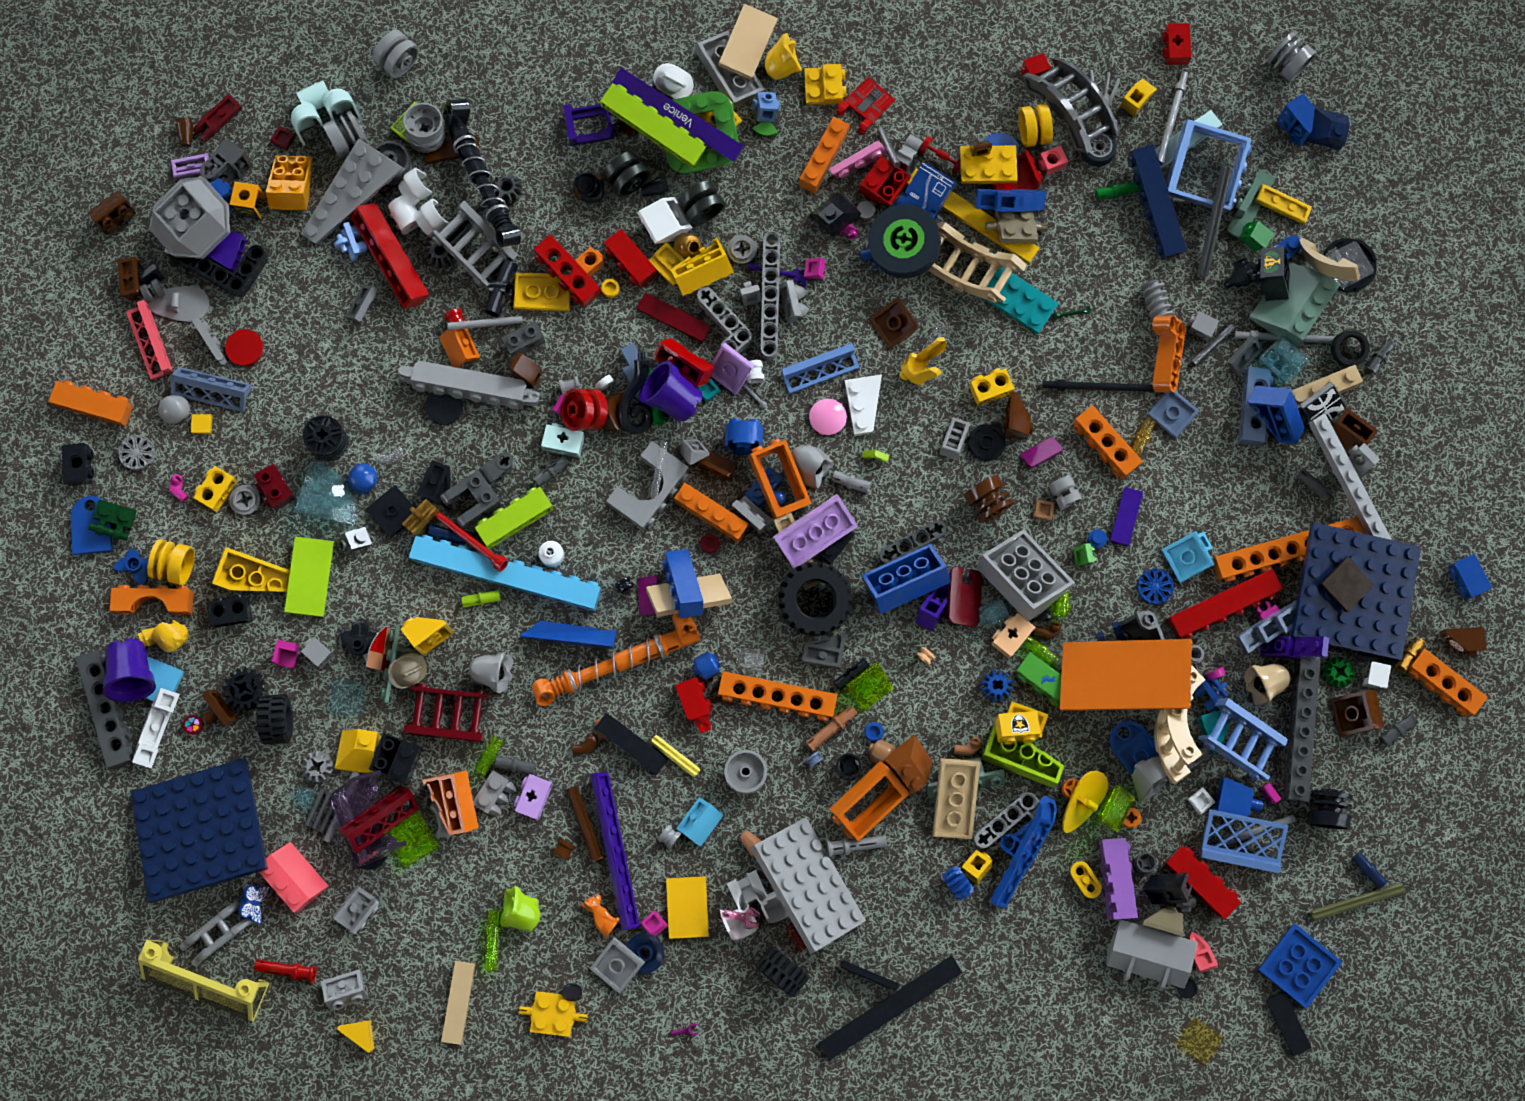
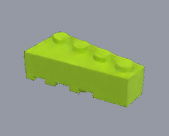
(1023, 760)

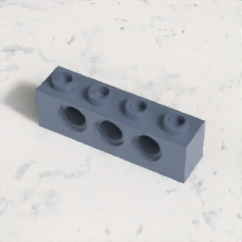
(1247, 434)

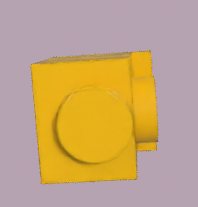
(977, 858)

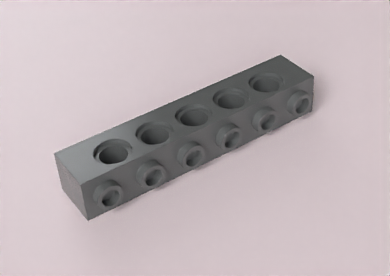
(113, 759)

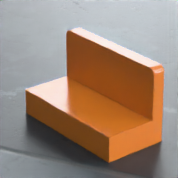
(459, 347)

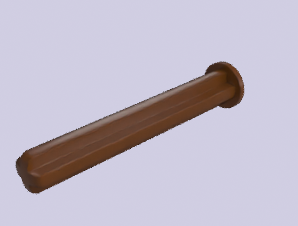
(585, 824)

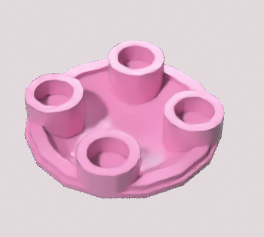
(827, 417)

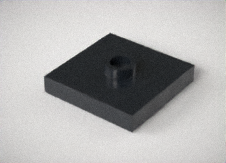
(391, 511)

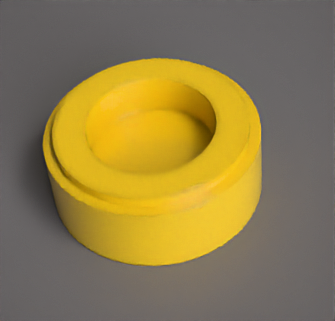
(610, 288)

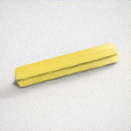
(675, 756)

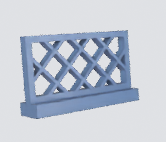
(1238, 857)

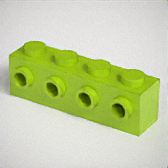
(514, 517)

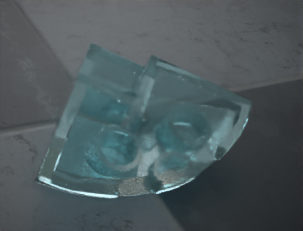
(326, 496)

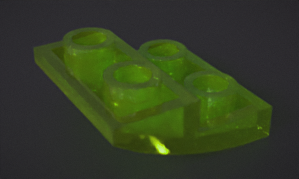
(417, 836)

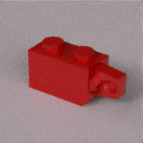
(694, 703)

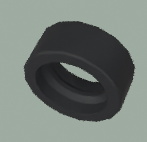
(1364, 345)

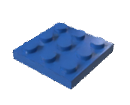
(1299, 965)

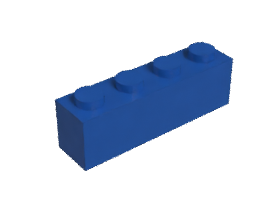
(683, 583)

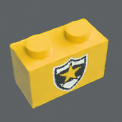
(1017, 727)

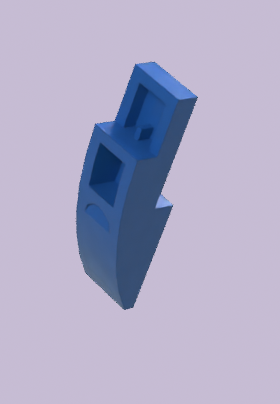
(1010, 200)

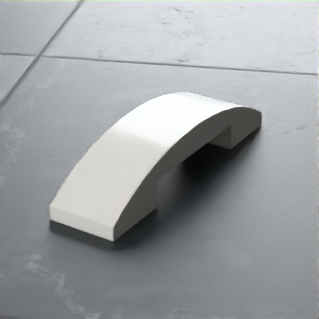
(154, 727)

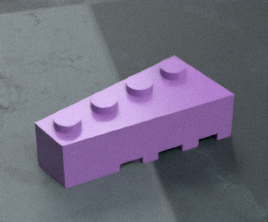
(1117, 879)

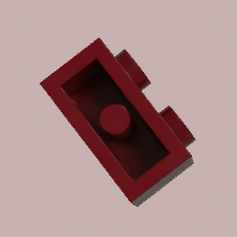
(273, 486)

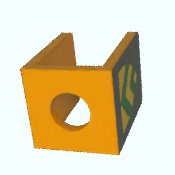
(246, 208)

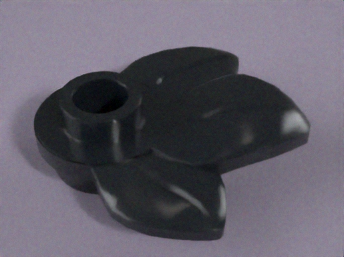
(358, 634)

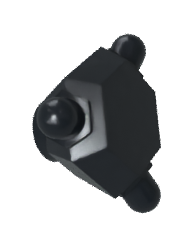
(1242, 274)

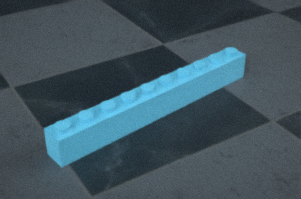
(514, 576)

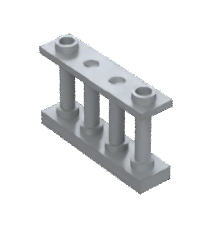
(478, 226)

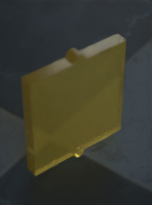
(1200, 1040)

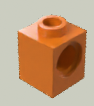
(591, 254)

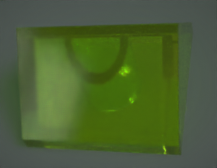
(869, 686)
(1115, 809)

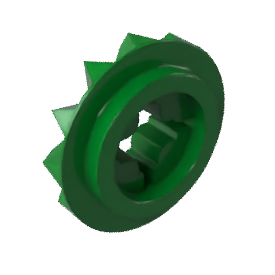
(1330, 672)

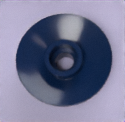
(653, 944)

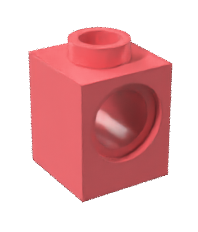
(1056, 154)

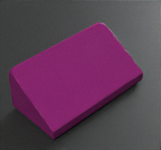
(1041, 453)
(645, 605)

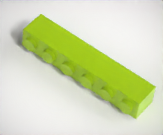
(652, 125)

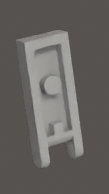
(212, 342)

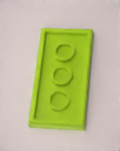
(309, 577)

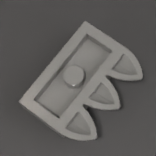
(493, 793)

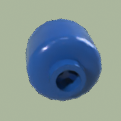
(706, 666)

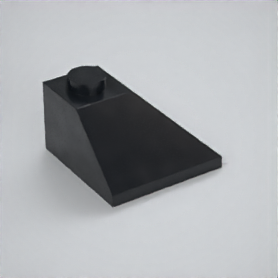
(835, 214)

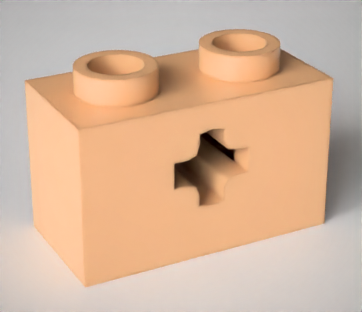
(1022, 631)

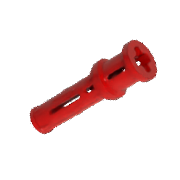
(294, 971)

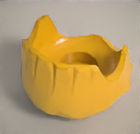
(170, 636)

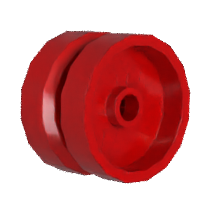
(584, 409)

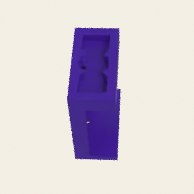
(587, 111)

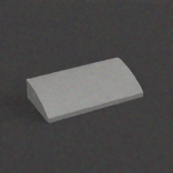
(732, 85)

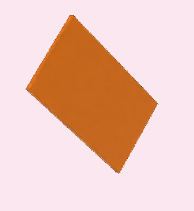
(1126, 675)

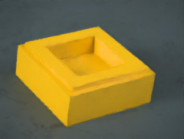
(201, 424)

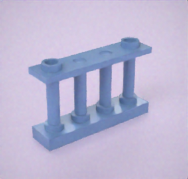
(1258, 729)

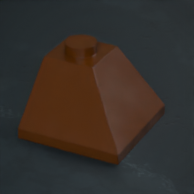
(1017, 419)

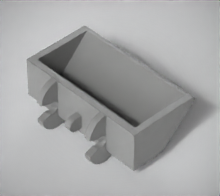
(1151, 954)

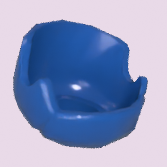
(362, 478)

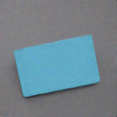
(699, 821)

